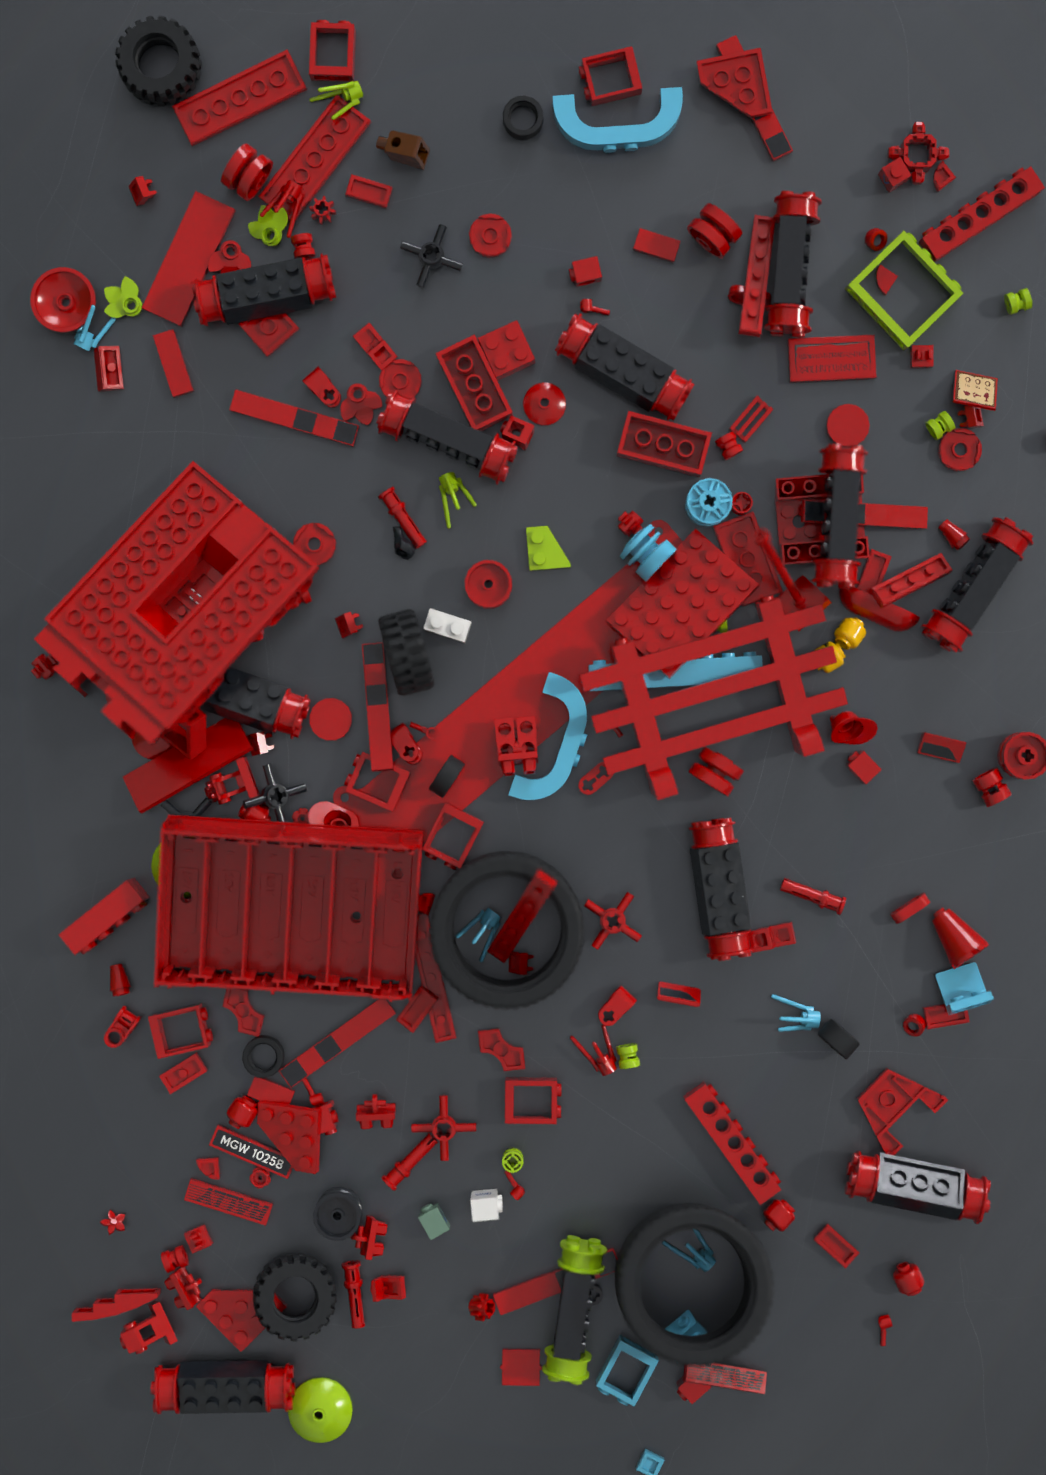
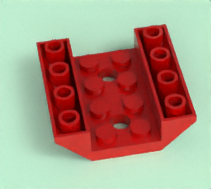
(804, 543)

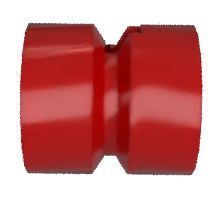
(988, 780)

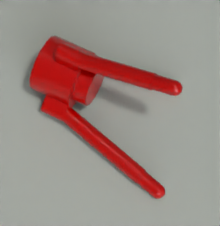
(289, 192)
(604, 1063)

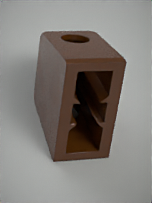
(405, 148)

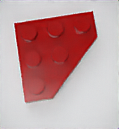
(738, 80)
(293, 1132)
(235, 1314)

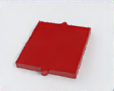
(521, 1367)

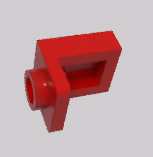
(388, 1288)

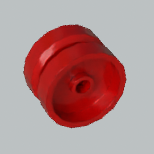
(246, 172)
(714, 230)
(488, 571)
(1014, 764)
(717, 769)

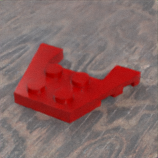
(889, 1099)

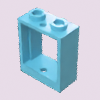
(636, 1351)

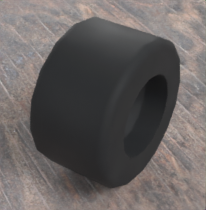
(838, 1039)

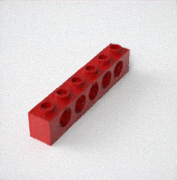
(1030, 187)
(762, 1189)

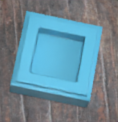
(649, 1463)

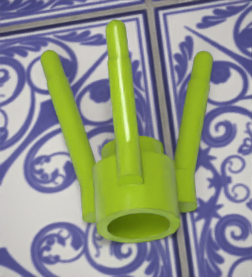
(350, 91)
(450, 485)

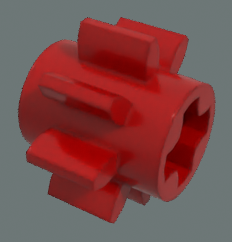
(326, 214)
(630, 523)
(44, 666)
(481, 1307)

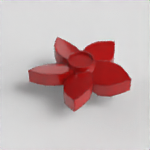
(114, 1222)

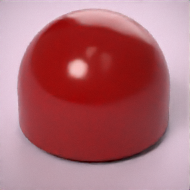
(870, 236)
(919, 1020)

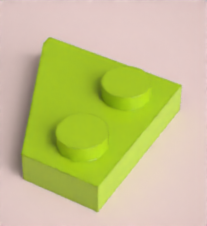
(544, 550)

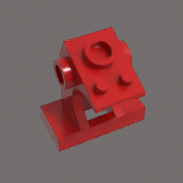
(216, 789)
(132, 1339)

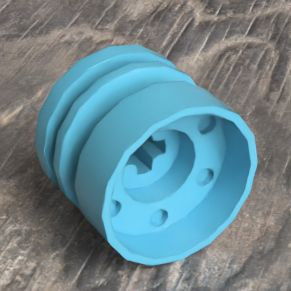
(703, 514)
(647, 552)

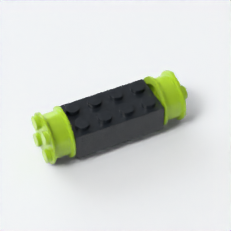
(567, 1356)

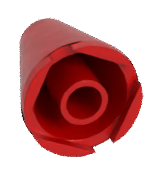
(957, 937)

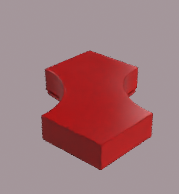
(248, 1018)
(509, 1055)

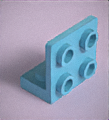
(962, 988)

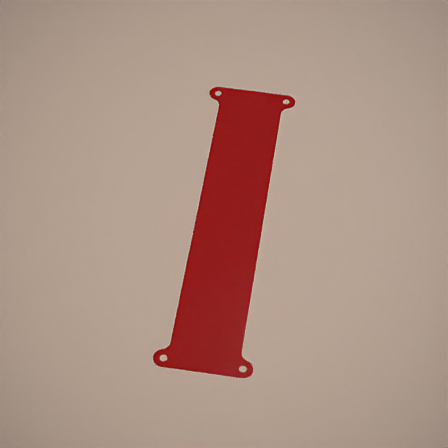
(511, 693)

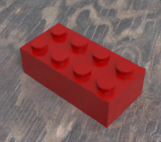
(474, 384)
(664, 444)
(106, 914)

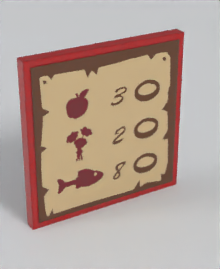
(975, 390)

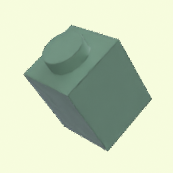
(433, 1220)

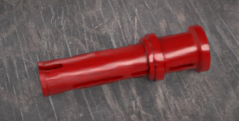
(397, 509)
(821, 898)
(403, 1168)
(354, 1283)

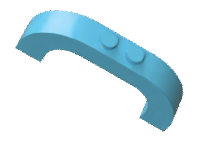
(618, 137)
(574, 736)

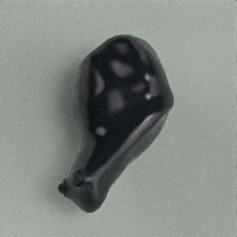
(402, 546)

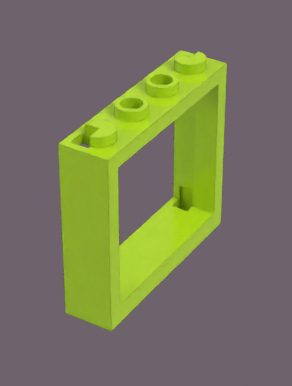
(880, 314)

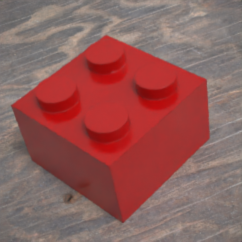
(506, 350)

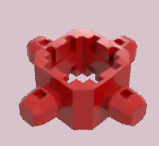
(917, 137)

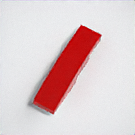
(122, 1302)

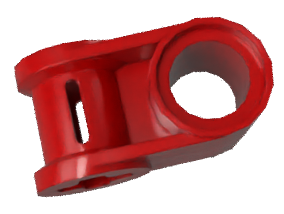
(321, 386)
(403, 741)
(619, 1003)
(123, 1024)

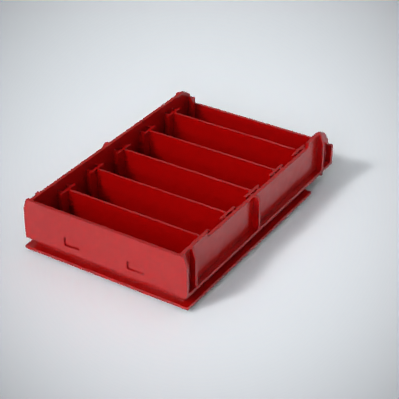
(287, 906)

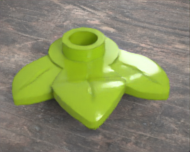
(269, 223)
(121, 298)

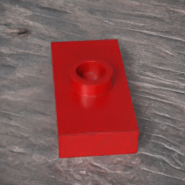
(183, 1073)

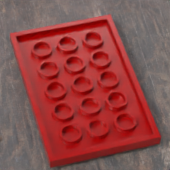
(683, 599)

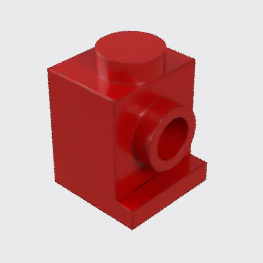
(524, 428)
(328, 1118)

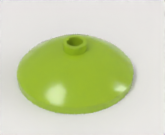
(321, 1396)

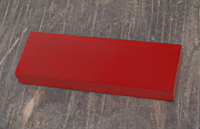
(173, 363)

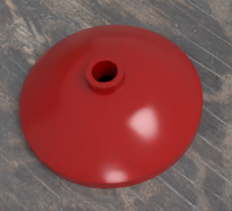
(50, 293)

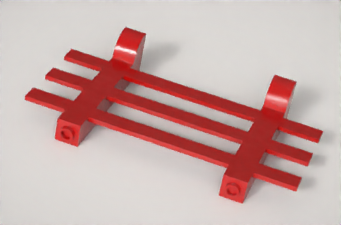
(784, 669)

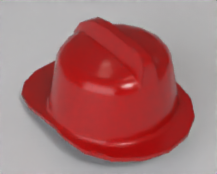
(852, 729)
(331, 814)

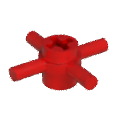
(620, 926)
(437, 1132)

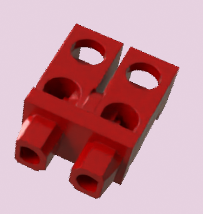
(519, 751)

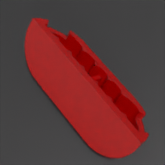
(865, 606)

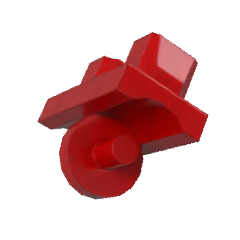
(376, 1110)
(366, 1237)
(186, 1288)

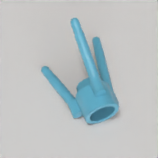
(84, 338)
(489, 920)
(808, 1019)
(702, 1258)

